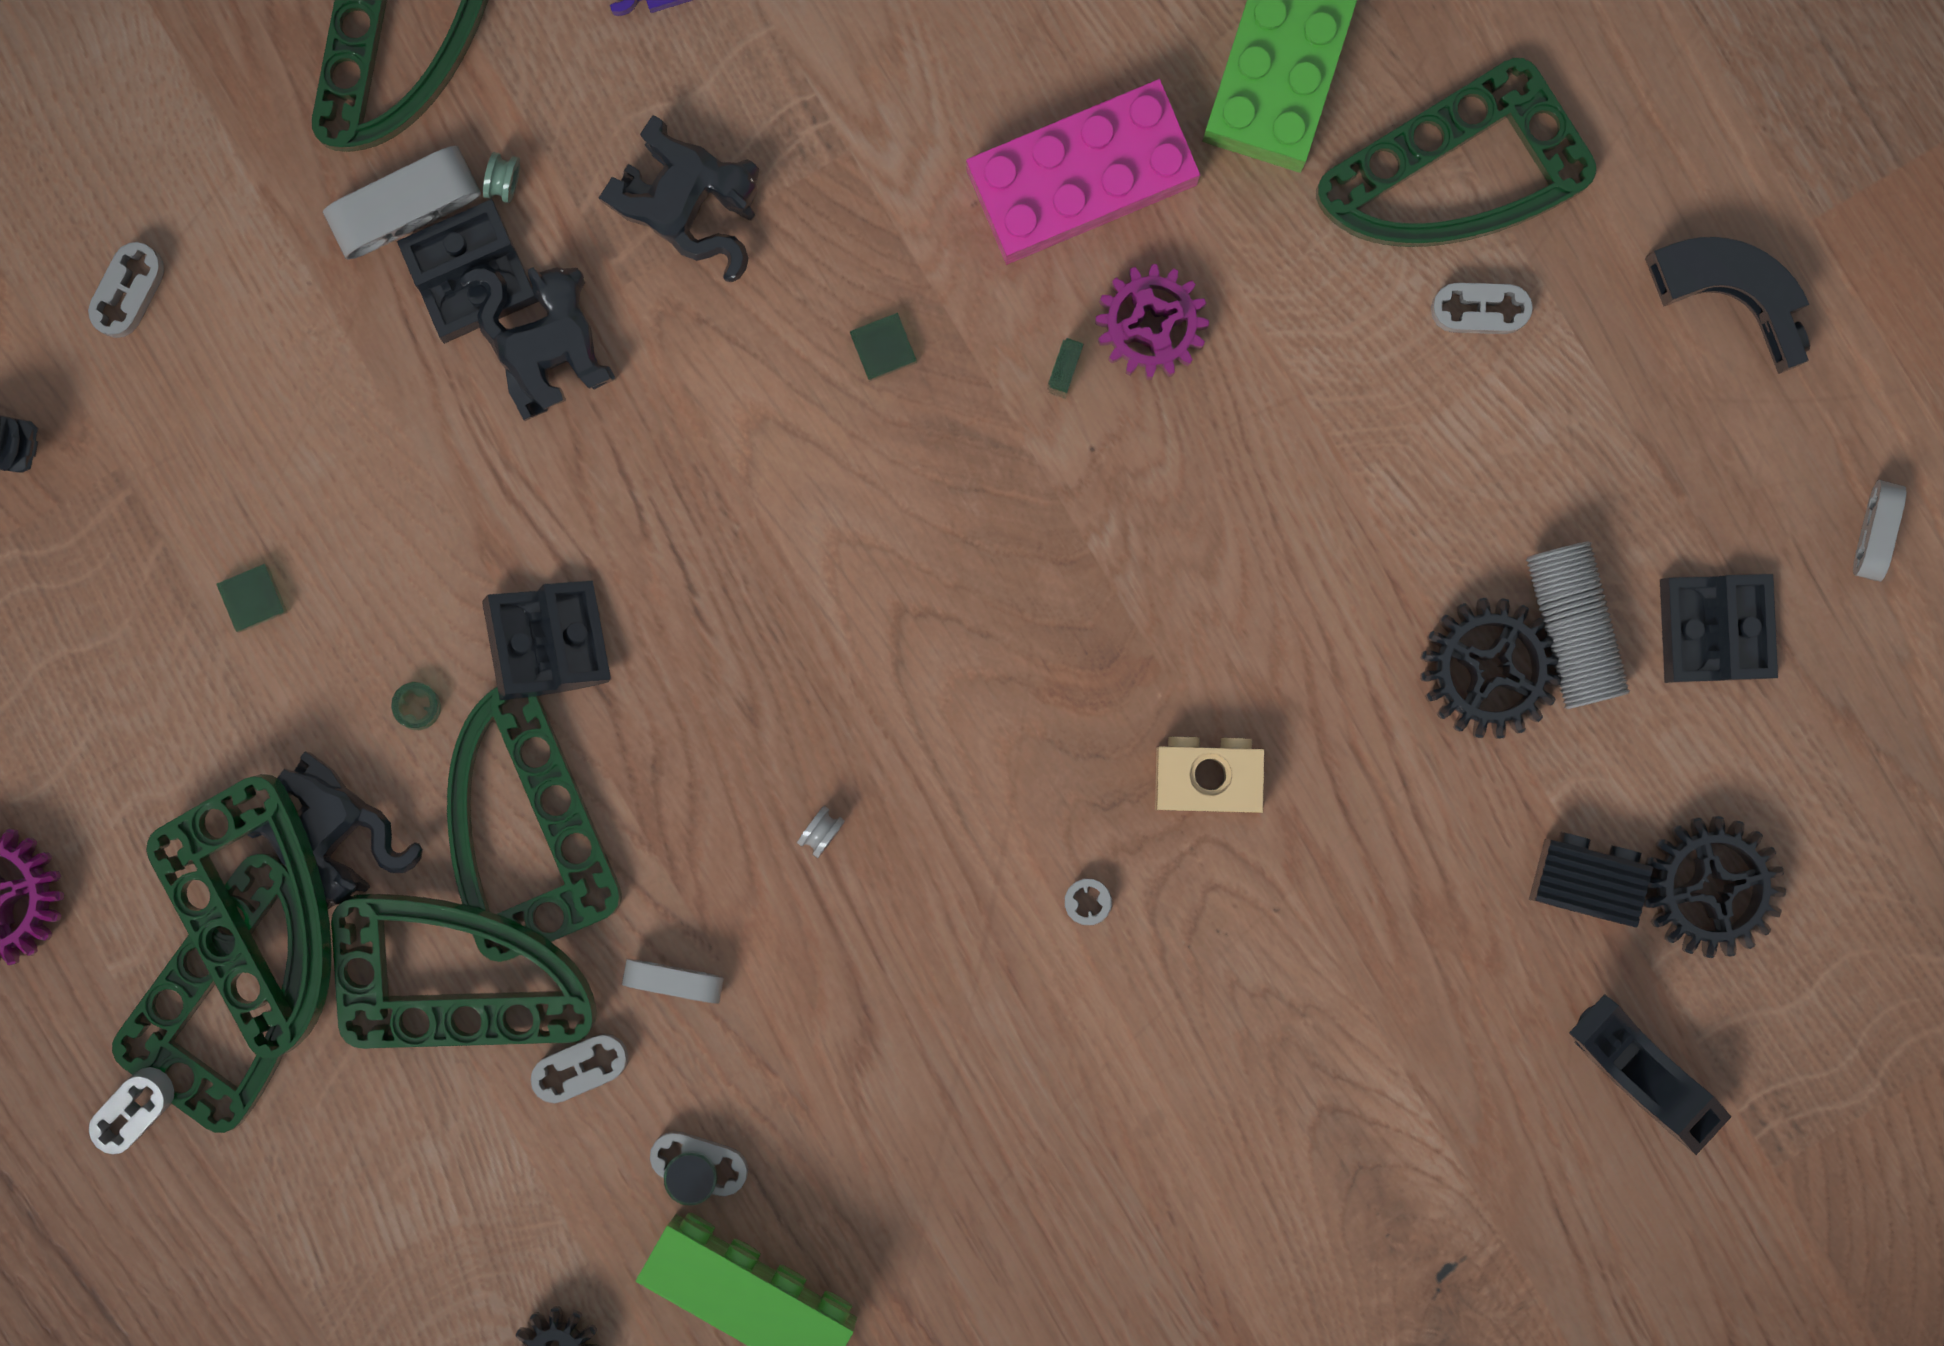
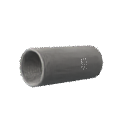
(1581, 636)

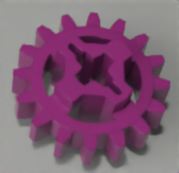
(1144, 300)

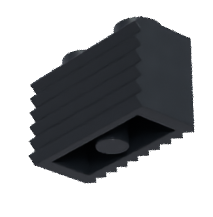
(1591, 881)

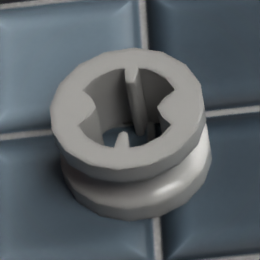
(820, 831)
(1103, 899)

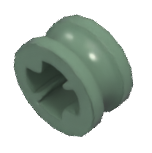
(501, 177)

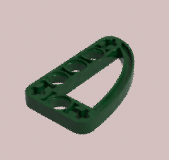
(363, 53)
(1455, 133)
(554, 828)
(222, 911)
(194, 989)
(440, 1009)

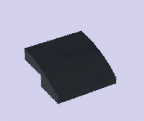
(450, 247)
(1718, 628)
(546, 640)

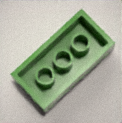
(1278, 79)
(739, 1293)

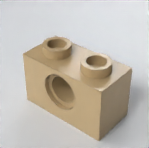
(1241, 782)

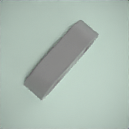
(115, 283)
(1481, 295)
(1879, 530)
(672, 981)
(574, 1057)
(124, 1104)
(713, 1150)

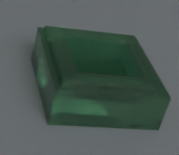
(883, 347)
(1065, 367)
(251, 598)

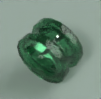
(421, 691)

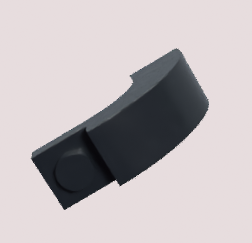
(1741, 273)
(1648, 1075)

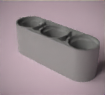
(401, 202)

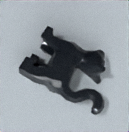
(678, 193)
(541, 345)
(329, 817)

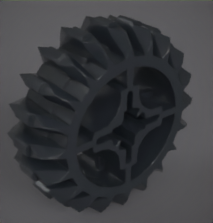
(1530, 689)
(1719, 909)

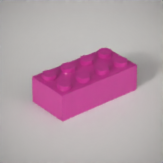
(1082, 171)

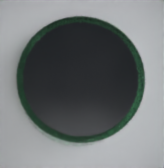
(690, 1178)

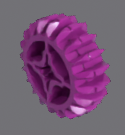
(33, 884)

